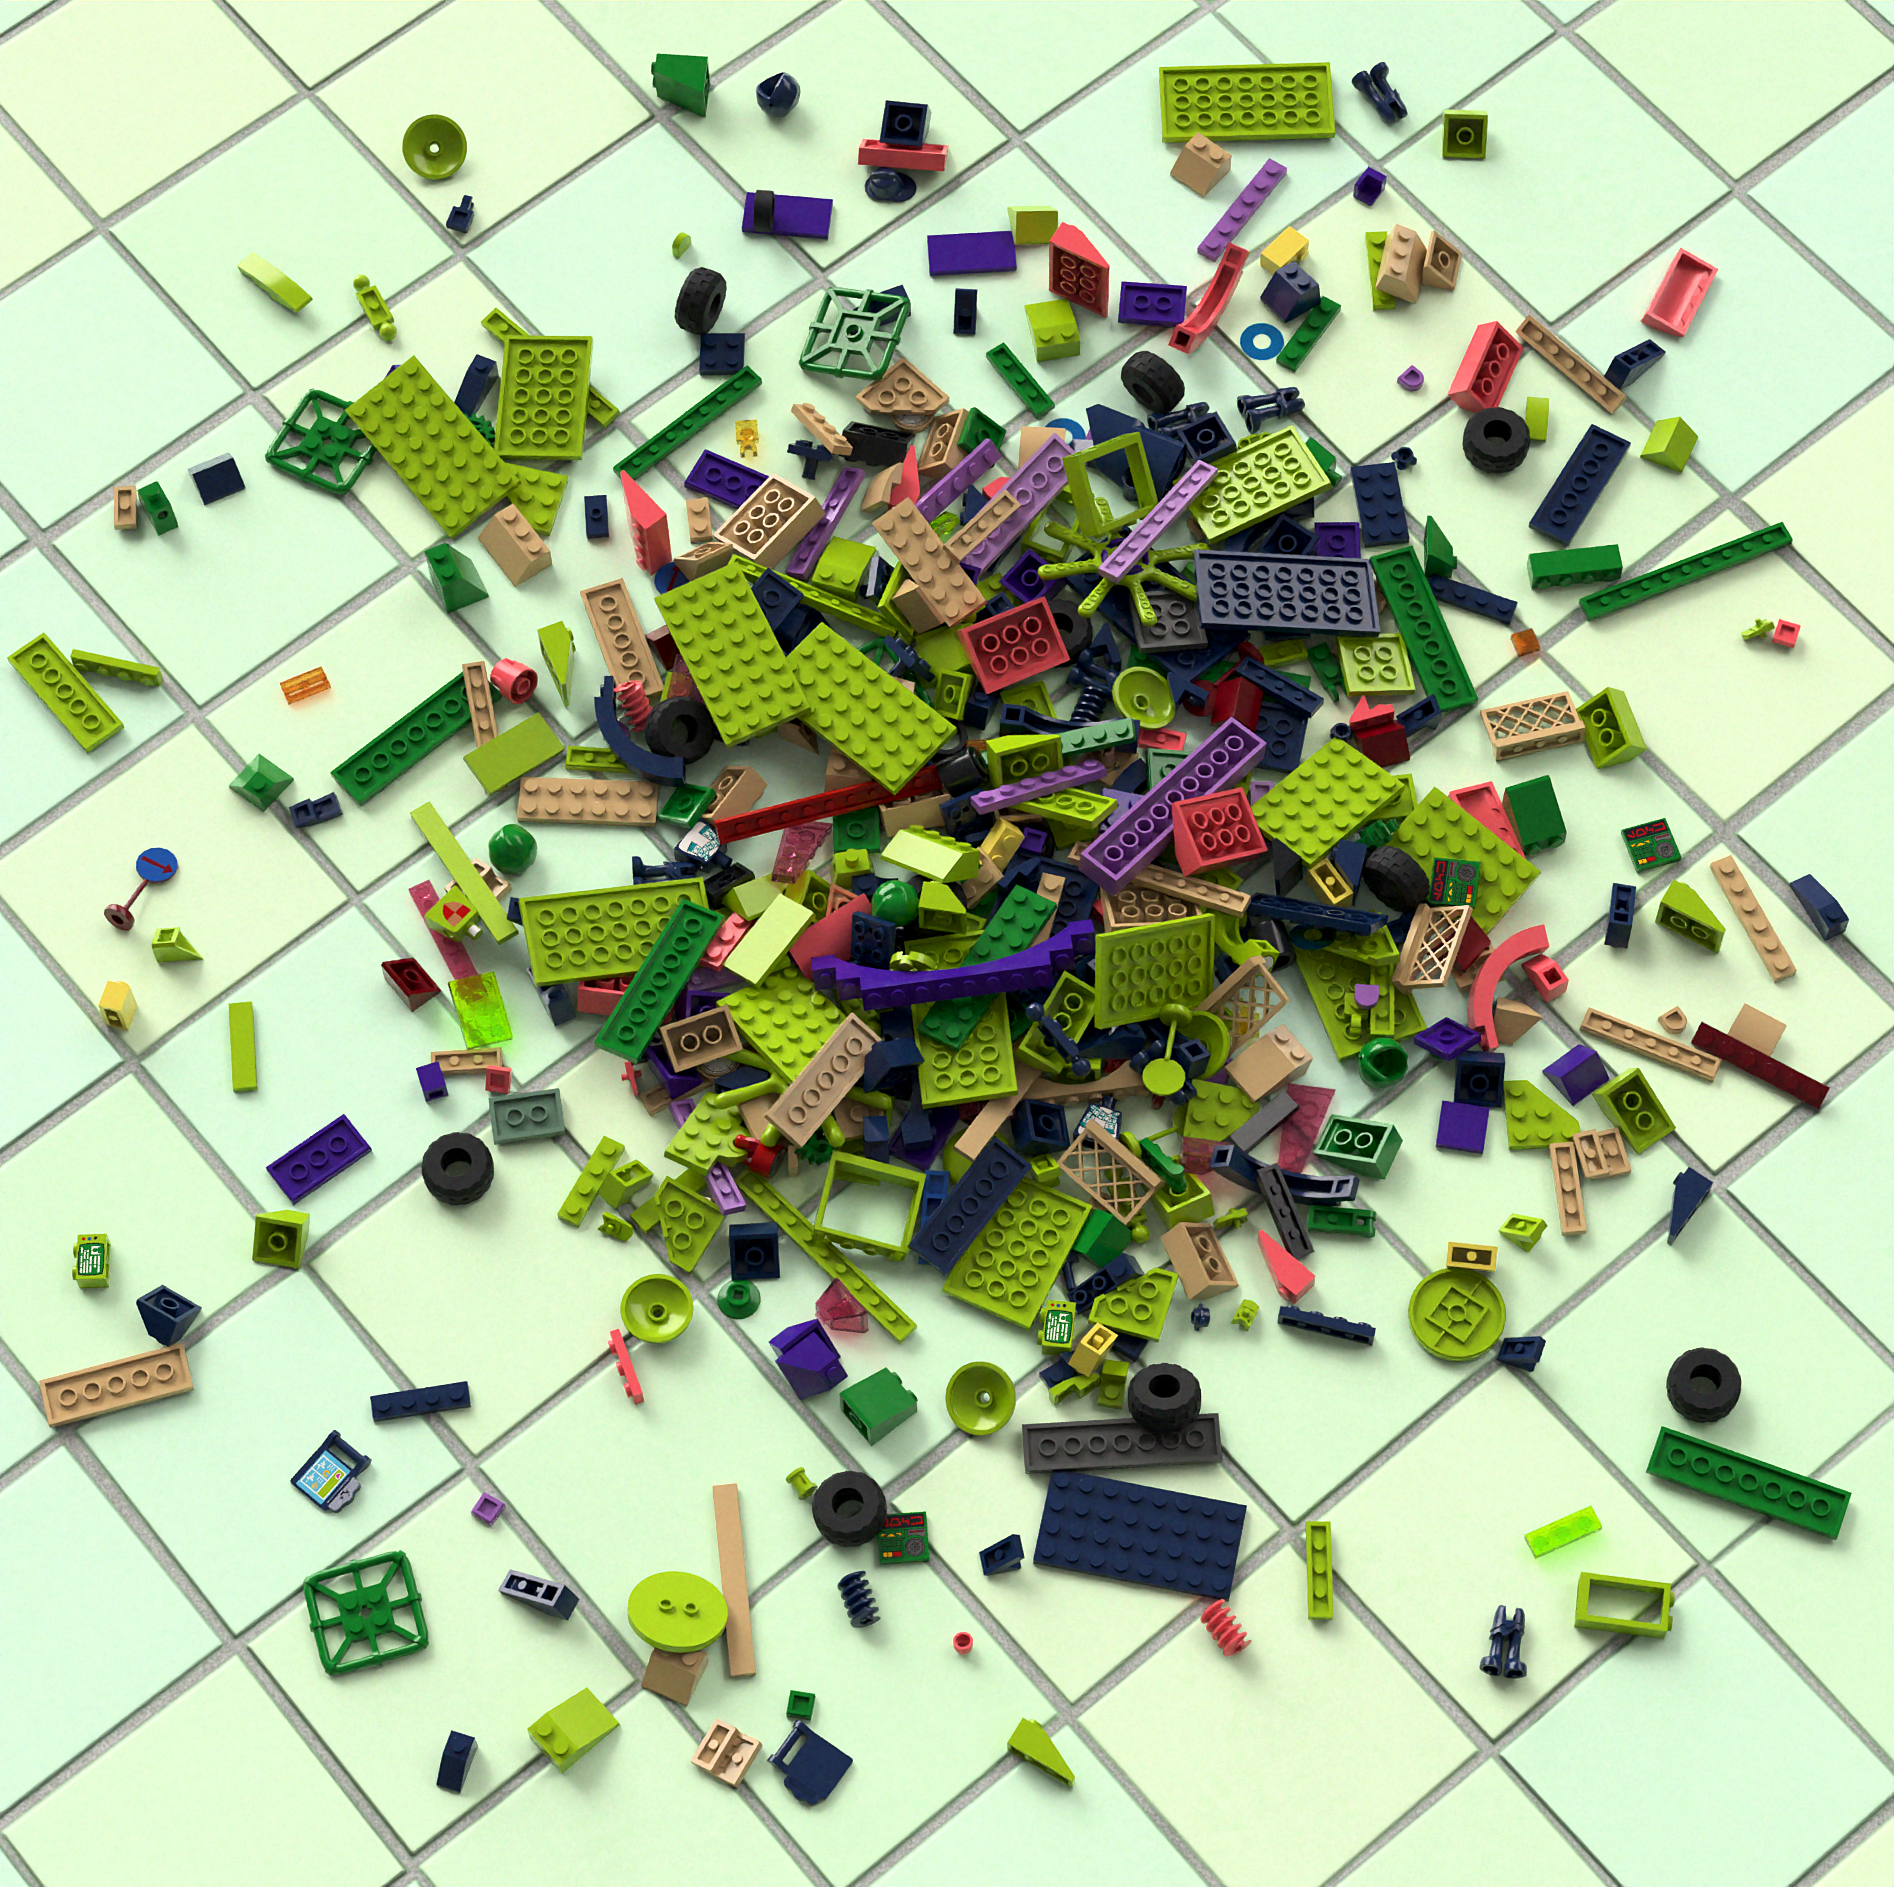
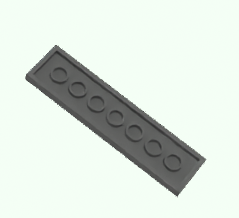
(1118, 1445)

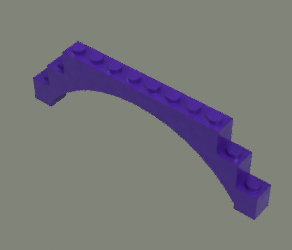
(900, 988)

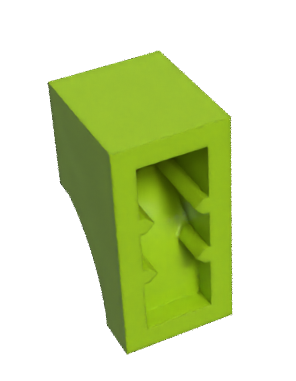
(624, 1183)

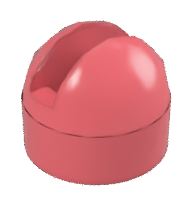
(963, 1642)

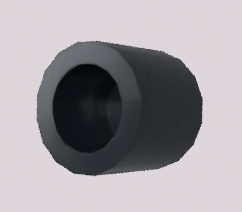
(963, 771)
(1277, 935)

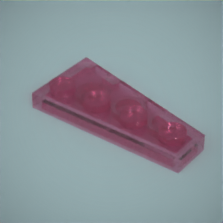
(797, 848)
(1303, 1127)

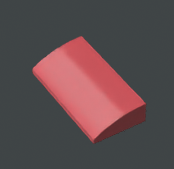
(928, 157)
(1679, 294)
(1486, 807)
(828, 936)

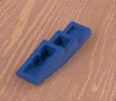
(934, 1193)

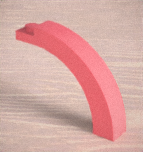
(1199, 325)
(1480, 999)

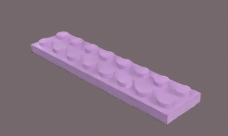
(1034, 488)

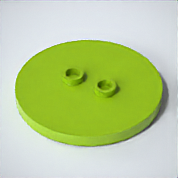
(1456, 1314)
(677, 1611)

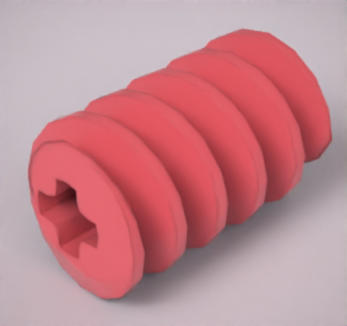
(635, 702)
(1223, 1629)

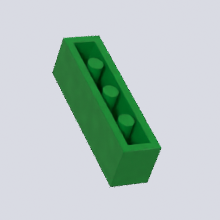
(1574, 566)

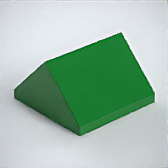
(1102, 1239)

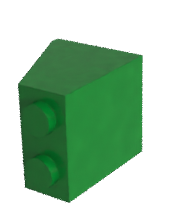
(682, 81)
(454, 577)
(1535, 815)
(878, 1404)

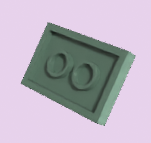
(526, 1116)

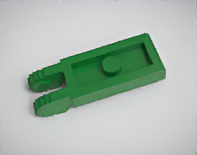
(1326, 669)

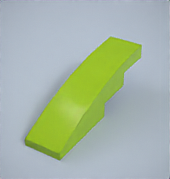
(275, 282)

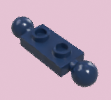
(1053, 1033)

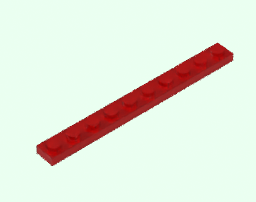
(821, 806)

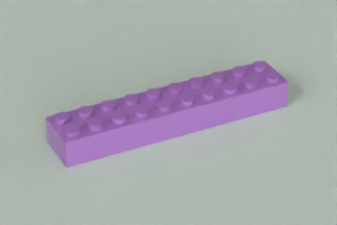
(1148, 825)

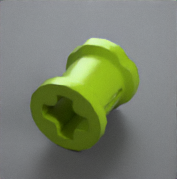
(801, 1483)

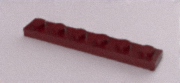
(1760, 1065)

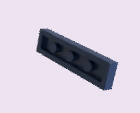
(1472, 599)
(1279, 687)
(1318, 1323)
(420, 1401)

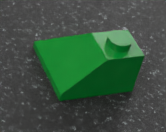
(1437, 551)
(261, 782)

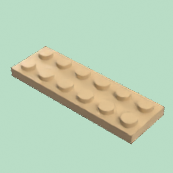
(928, 564)
(621, 636)
(588, 801)
(823, 1082)
(116, 1385)

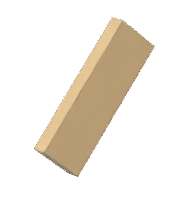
(467, 1061)

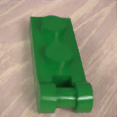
(1163, 1165)
(1341, 1220)

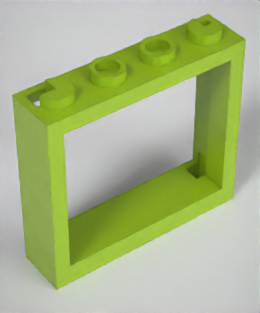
(1082, 492)
(879, 1171)

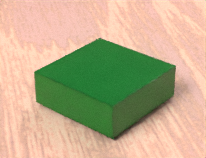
(800, 1705)

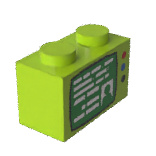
(92, 1260)
(1058, 1327)

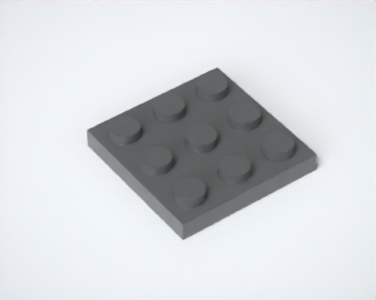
(1175, 627)

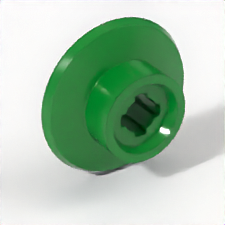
(738, 1308)

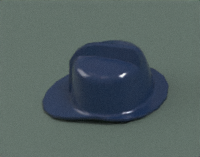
(890, 185)

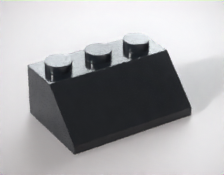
(876, 444)

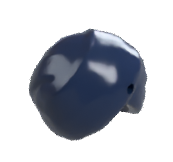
(778, 94)

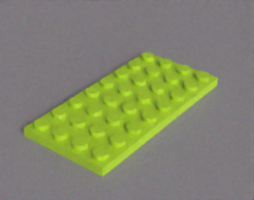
(1247, 102)
(433, 447)
(732, 654)
(865, 710)
(600, 929)
(986, 1061)

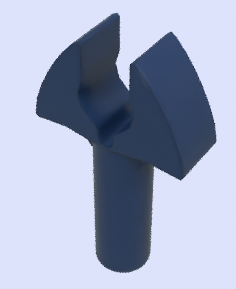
(1067, 1271)

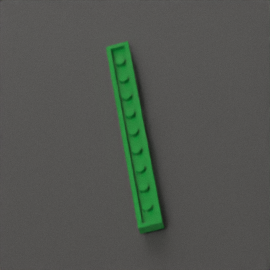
(1685, 571)

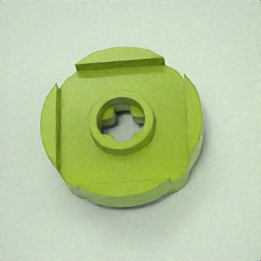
(912, 962)

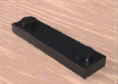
(1283, 1211)

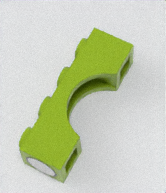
(1230, 941)

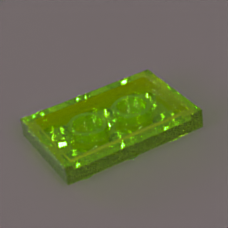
(480, 1010)

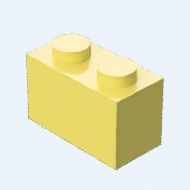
(1285, 249)
(1002, 843)
(1329, 885)
(118, 1005)
(1472, 1256)
(1092, 1349)

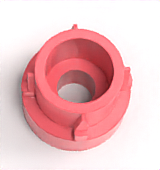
(514, 680)

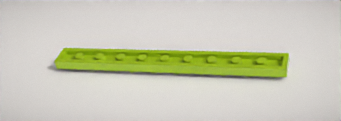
(825, 1255)

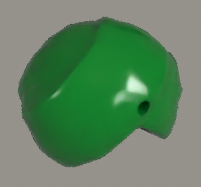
(512, 849)
(896, 902)
(1382, 1063)

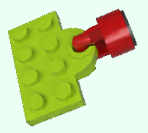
(719, 1136)

